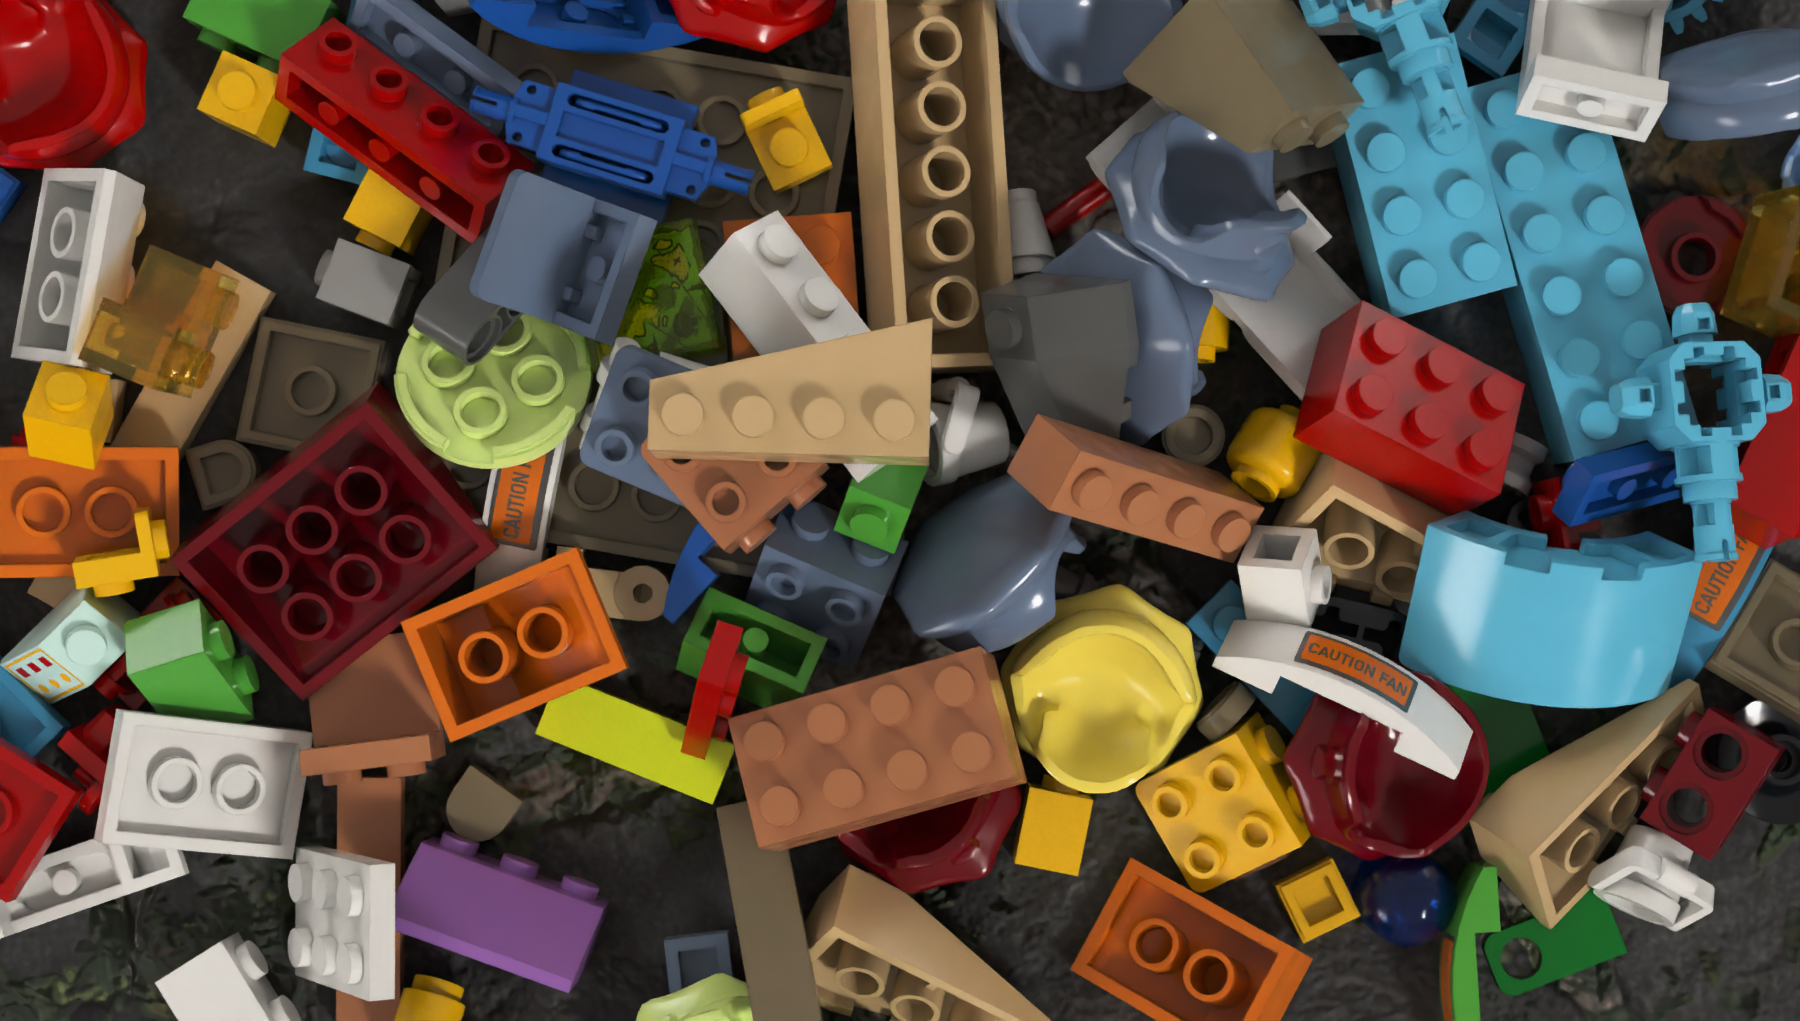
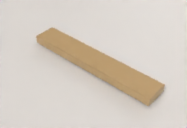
(174, 419)

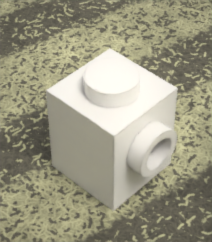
(1283, 575)

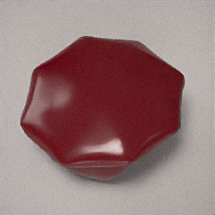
(1373, 798)
(936, 844)

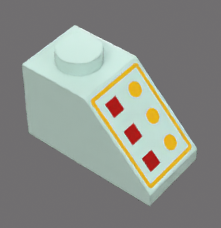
(71, 644)

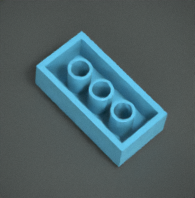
(1418, 202)

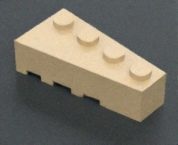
(813, 403)

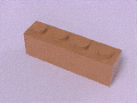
(1133, 489)

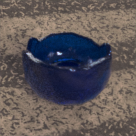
(1405, 899)

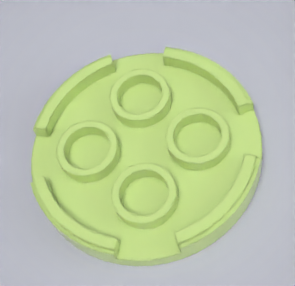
(505, 406)

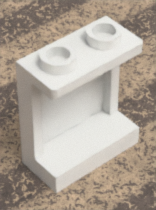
(1594, 65)

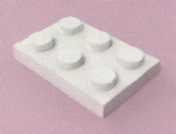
(202, 785)
(343, 921)

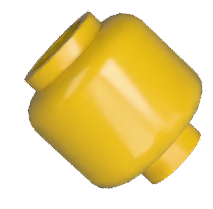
(1267, 457)

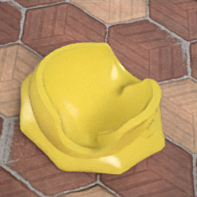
(1103, 689)

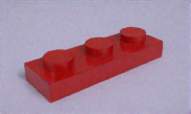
(715, 690)

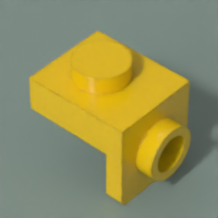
(116, 570)

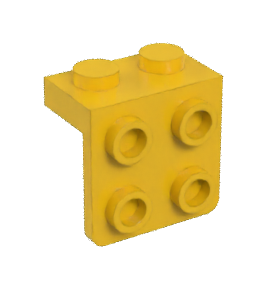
(1226, 805)

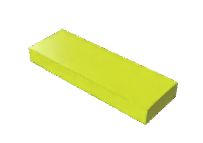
(634, 741)

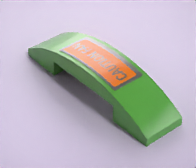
(1475, 913)

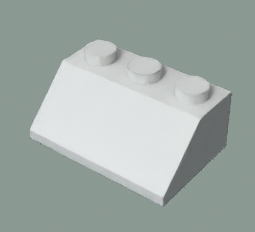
(75, 259)

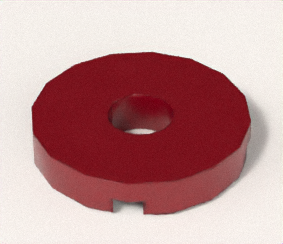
(1698, 220)

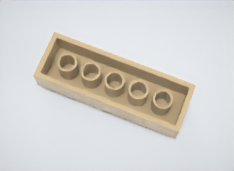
(931, 169)

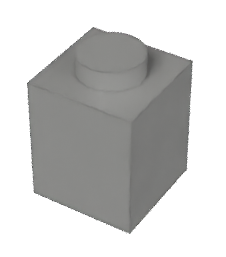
(367, 283)

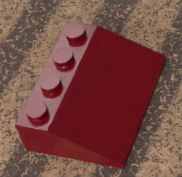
(336, 544)

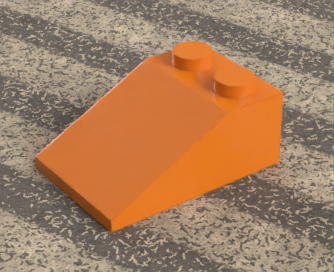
(515, 644)
(1186, 955)

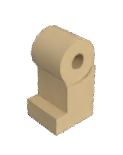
(631, 594)

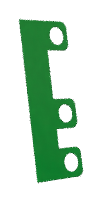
(1588, 929)

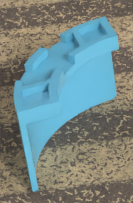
(1545, 621)

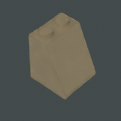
(1248, 74)

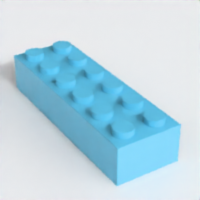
(1581, 268)

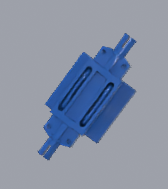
(614, 142)

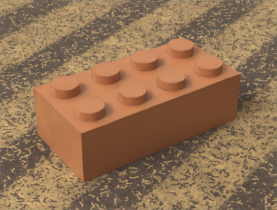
(876, 750)

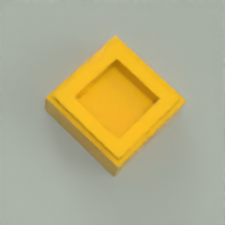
(1316, 899)

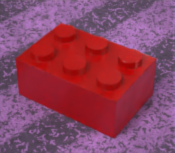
(1409, 410)

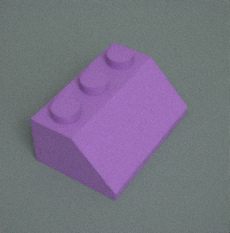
(500, 911)

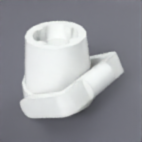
(968, 432)
(1650, 877)

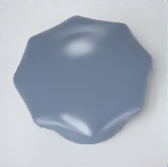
(1082, 41)
(1733, 86)
(1203, 208)
(1168, 325)
(984, 567)

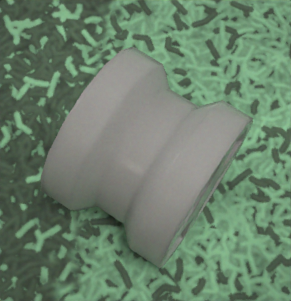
(1523, 457)

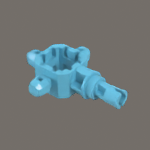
(1414, 45)
(1703, 456)

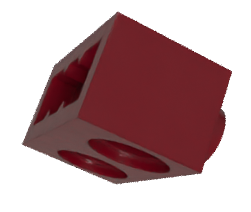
(1724, 790)

